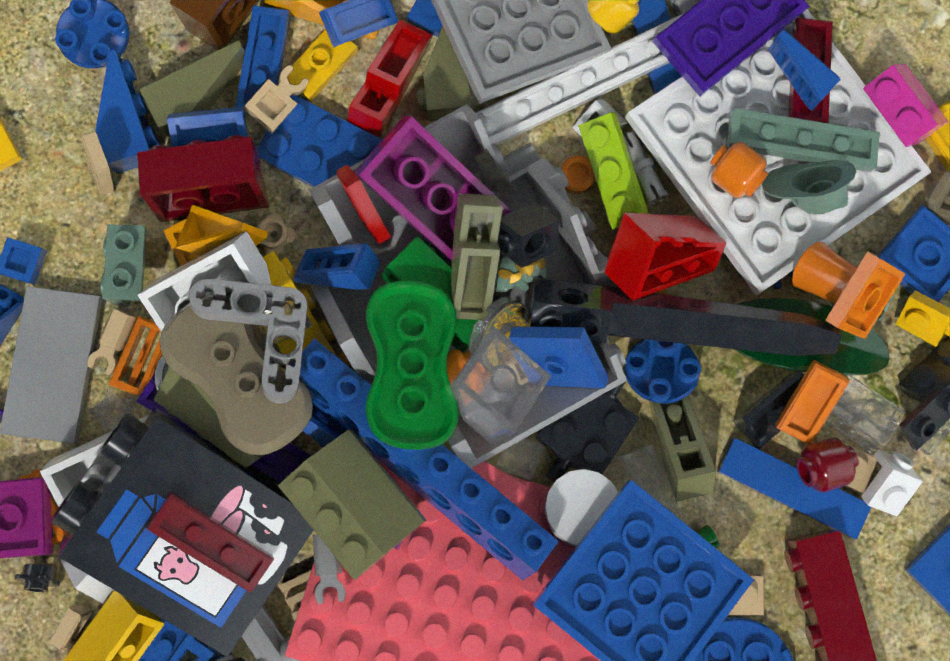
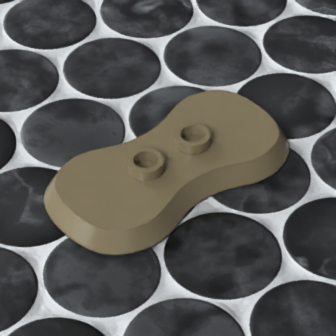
(229, 367)

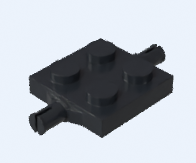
(588, 435)

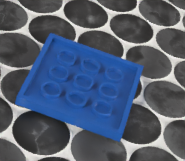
(642, 584)

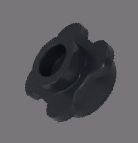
(37, 577)

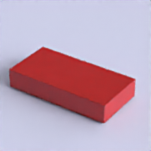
(362, 204)

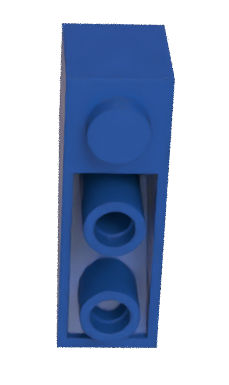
(121, 118)

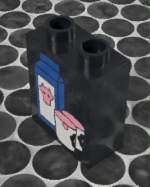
(112, 544)

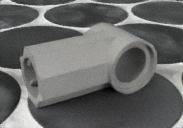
(266, 638)

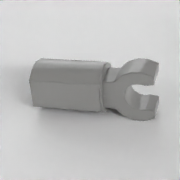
(327, 568)

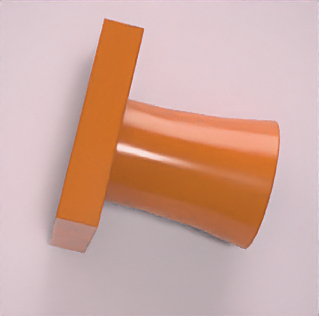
(856, 291)

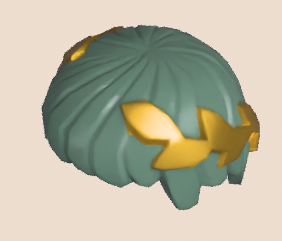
(512, 275)

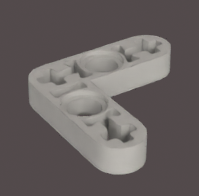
(277, 323)

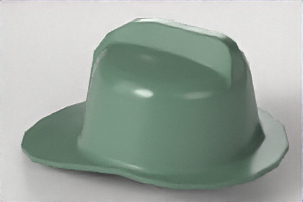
(812, 186)

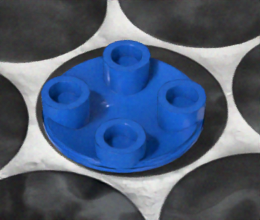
(90, 31)
(662, 370)

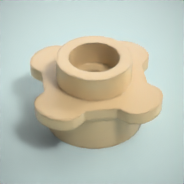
(284, 235)

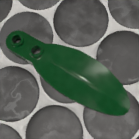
(853, 353)

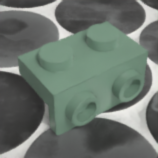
(124, 263)

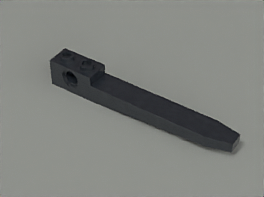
(677, 320)

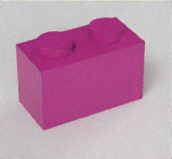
(905, 104)

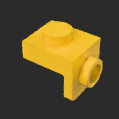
(925, 318)

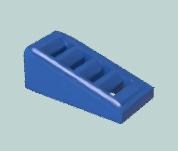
(803, 69)
(357, 275)

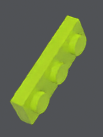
(612, 167)

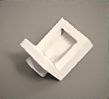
(892, 484)

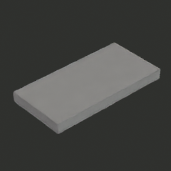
(50, 365)

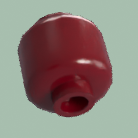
(827, 464)

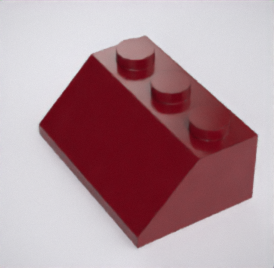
(205, 174)

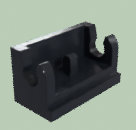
(760, 418)

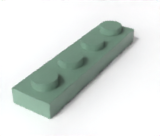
(803, 139)

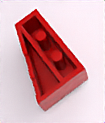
(661, 252)

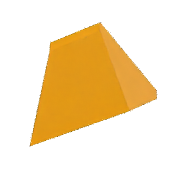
(207, 230)

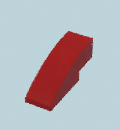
(388, 78)

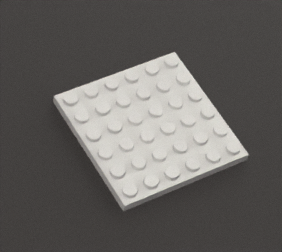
(765, 231)

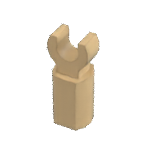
(113, 339)

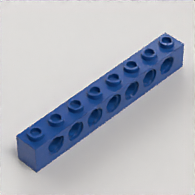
(431, 472)

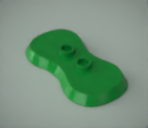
(411, 391)

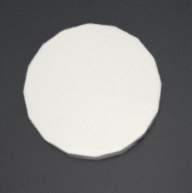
(577, 503)

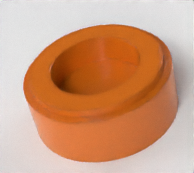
(579, 174)

